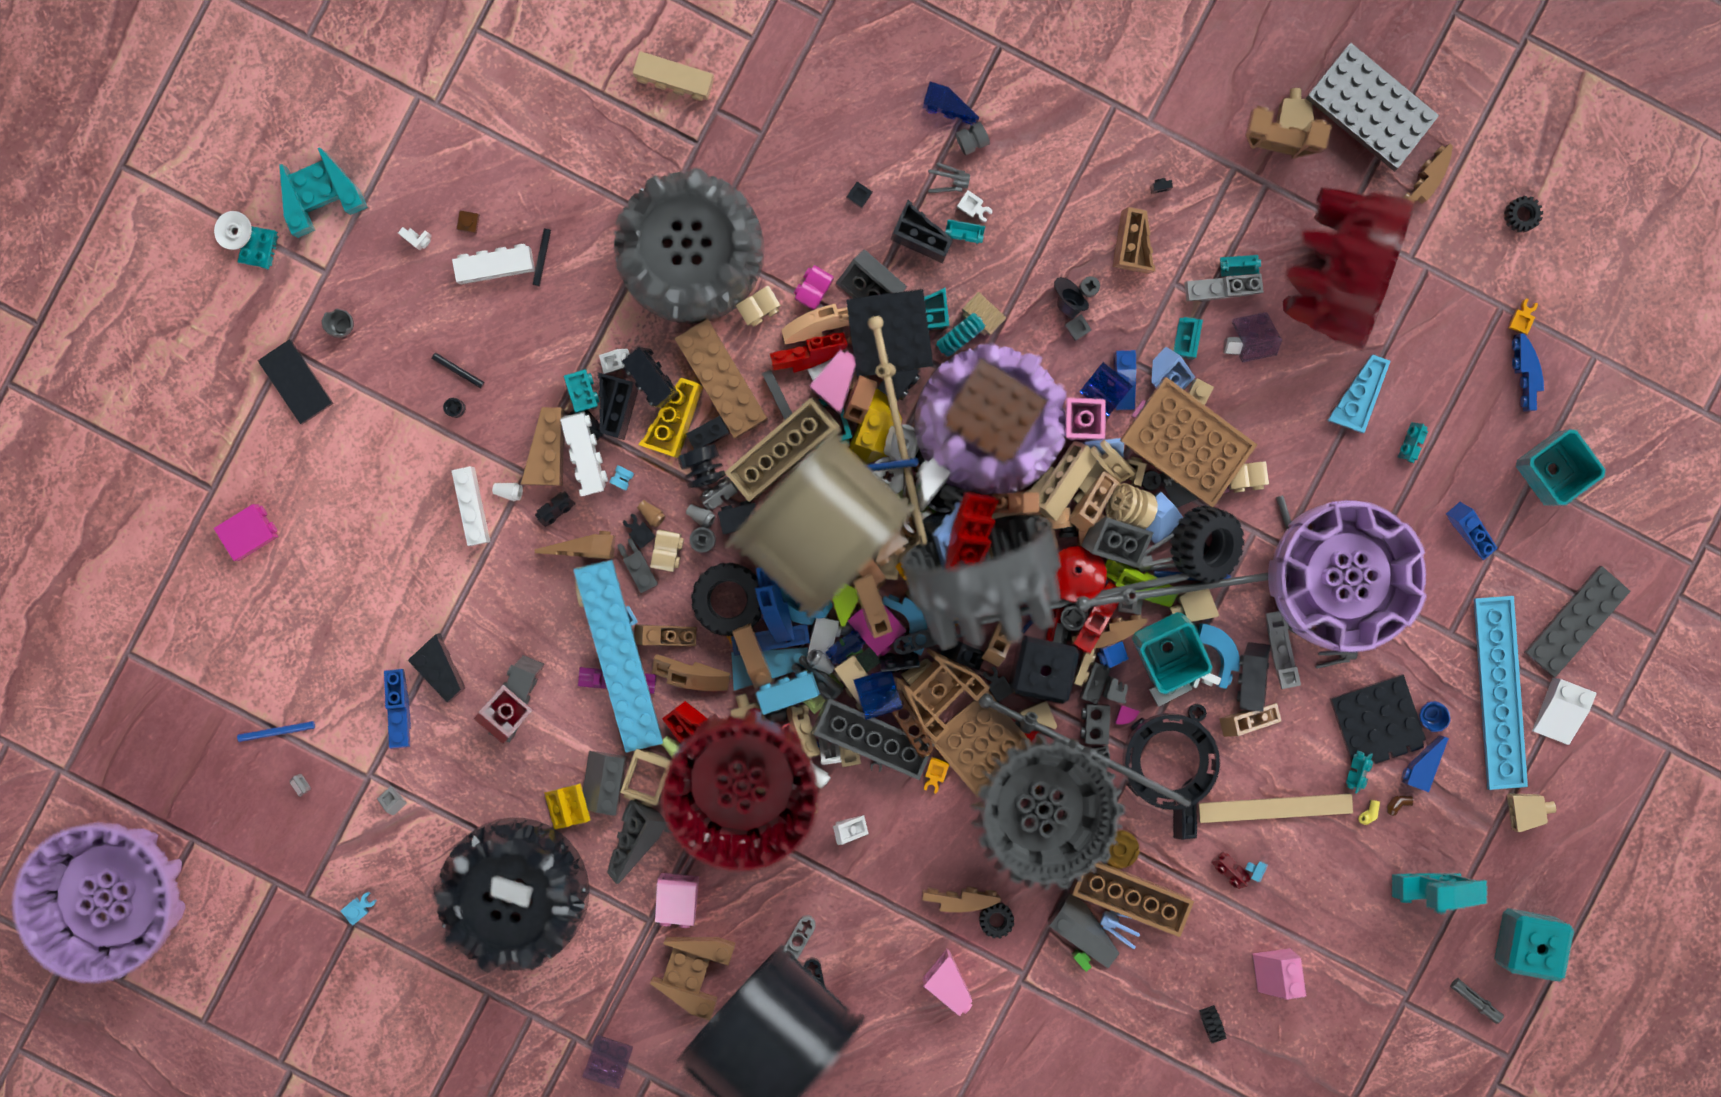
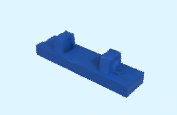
(768, 642)

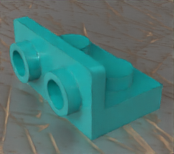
(580, 391)

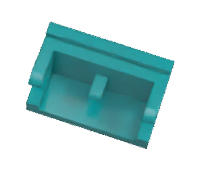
(1188, 337)

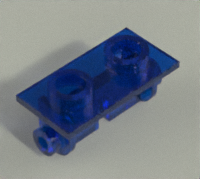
(840, 652)

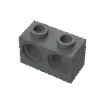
(1101, 724)

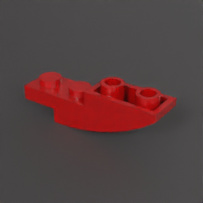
(806, 357)
(1095, 625)

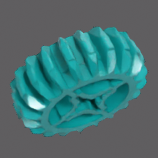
(960, 334)

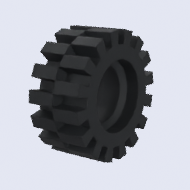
(1515, 222)
(1000, 931)
(1212, 1024)

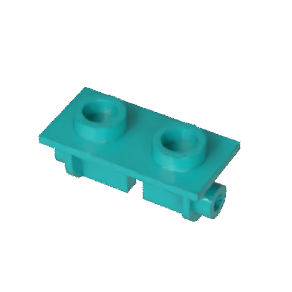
(965, 231)
(1240, 265)
(1415, 434)
(1363, 765)

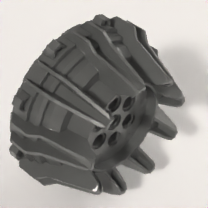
(1073, 841)

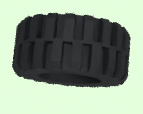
(1224, 547)
(702, 598)

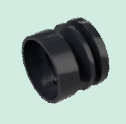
(701, 466)

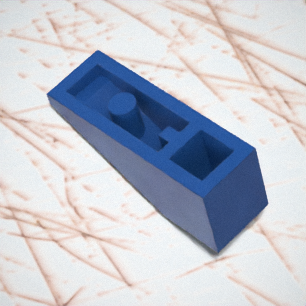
(1126, 367)
(1423, 768)

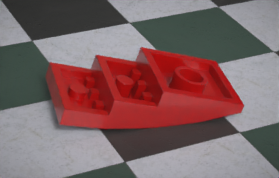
(971, 531)

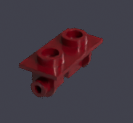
(1237, 877)

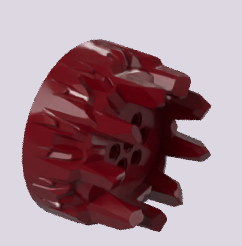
(1359, 267)
(723, 829)

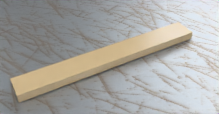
(1275, 808)

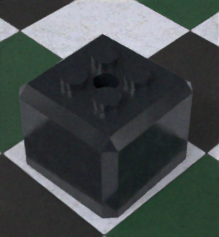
(1028, 660)

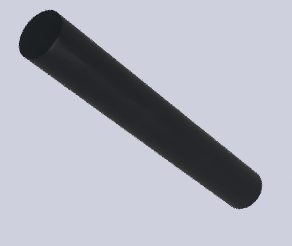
(541, 257)
(459, 371)

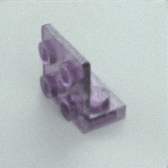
(1258, 336)
(608, 1061)

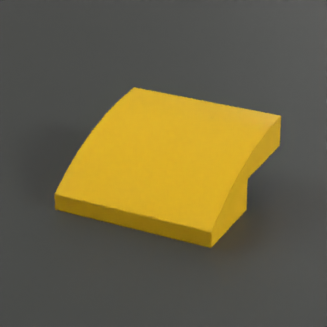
(567, 806)

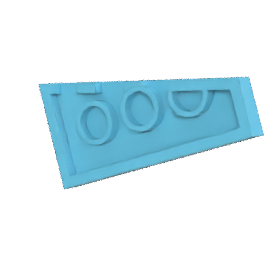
(1359, 399)
(778, 660)

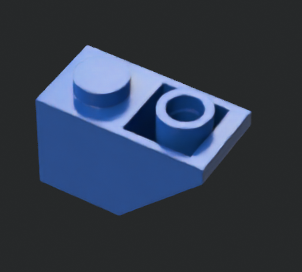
(1112, 654)

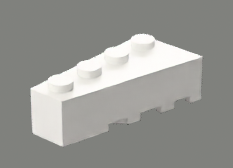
(583, 453)

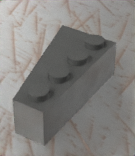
(522, 680)

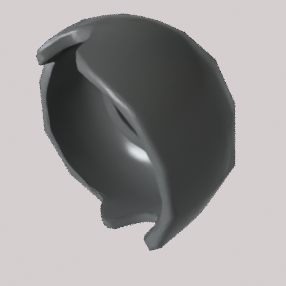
(337, 323)

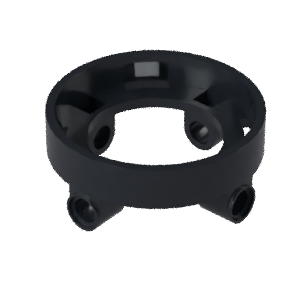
(1193, 789)

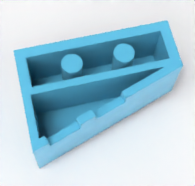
(787, 692)

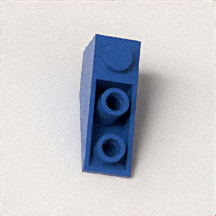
(1471, 529)

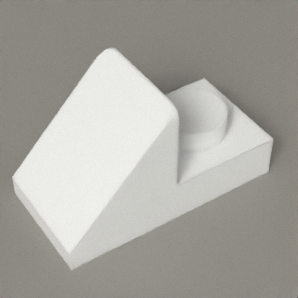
(850, 829)

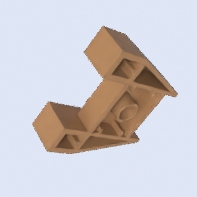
(1290, 141)
(938, 689)
(687, 971)

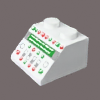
(930, 481)

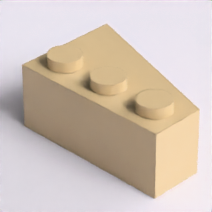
(848, 671)

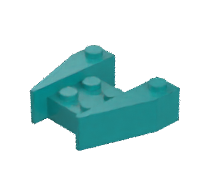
(315, 188)
(1440, 890)

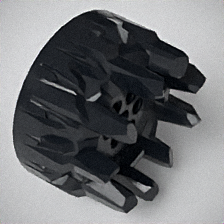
(514, 851)

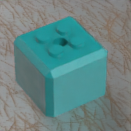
(1575, 465)
(1179, 665)
(1522, 934)

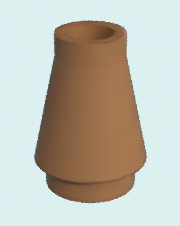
(651, 513)

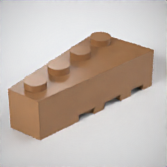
(546, 451)

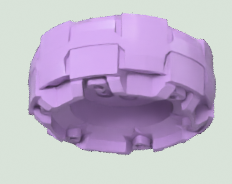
(1309, 556)

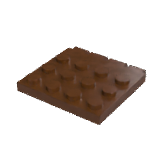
(994, 411)

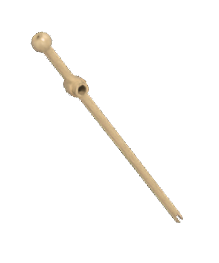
(886, 371)

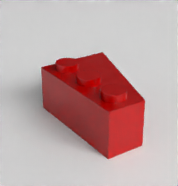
(683, 720)

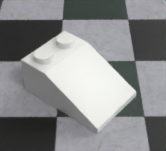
(1563, 710)

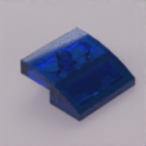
(1106, 385)
(878, 694)

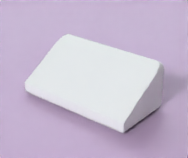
(511, 891)

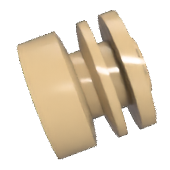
(1132, 506)

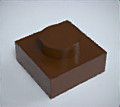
(468, 221)

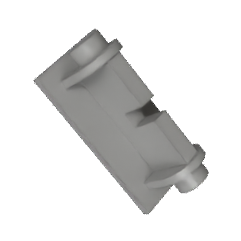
(712, 496)

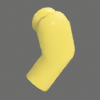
(1371, 814)

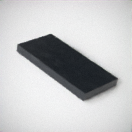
(295, 381)

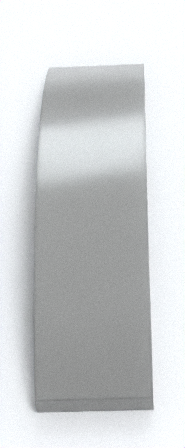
(1281, 650)

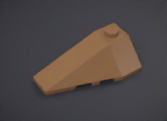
(595, 546)

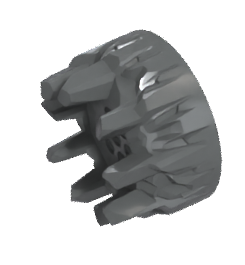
(687, 290)
(1019, 573)

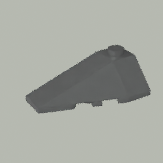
(639, 833)
(1081, 928)

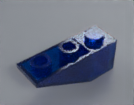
(945, 101)

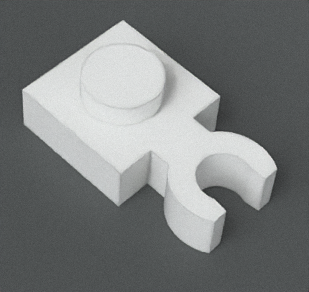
(972, 204)

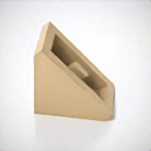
(1043, 712)

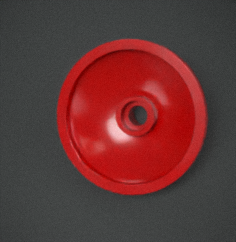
(1088, 582)

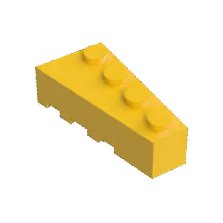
(673, 420)

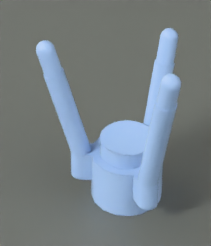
(1110, 921)

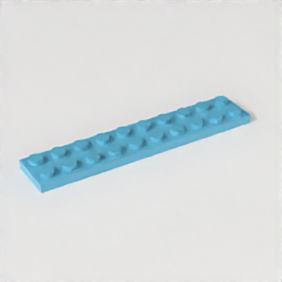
(618, 655)
(1500, 692)

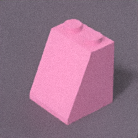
(835, 380)
(1085, 419)
(676, 899)
(1279, 974)
(948, 984)

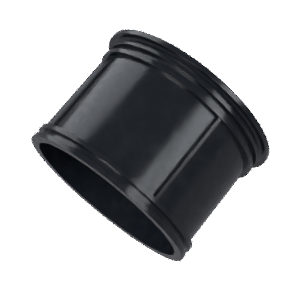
(771, 1034)

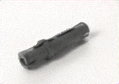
(1483, 1006)

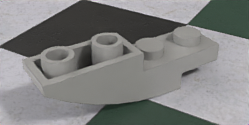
(1223, 287)

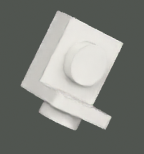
(411, 236)
(612, 360)
(1207, 679)

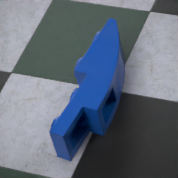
(1527, 364)
(773, 608)
(398, 708)

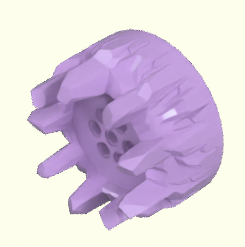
(969, 465)
(75, 938)

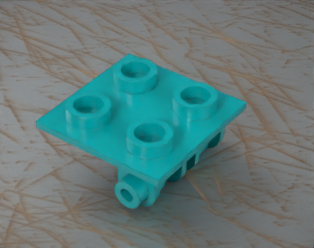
(258, 248)

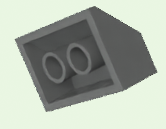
(868, 278)
(1117, 541)
(604, 782)

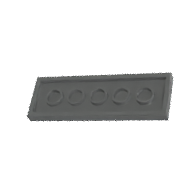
(1577, 621)

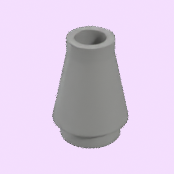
(701, 516)
(819, 661)

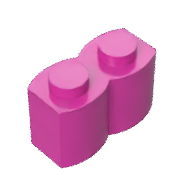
(813, 288)

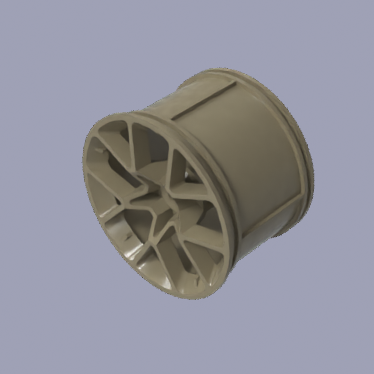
(822, 524)

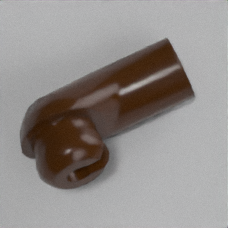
(1397, 802)

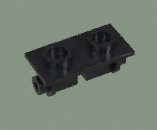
(561, 504)

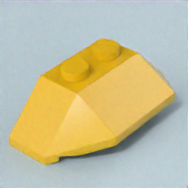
(871, 434)

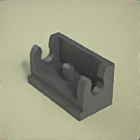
(1095, 684)
(1114, 690)

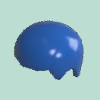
(1434, 716)

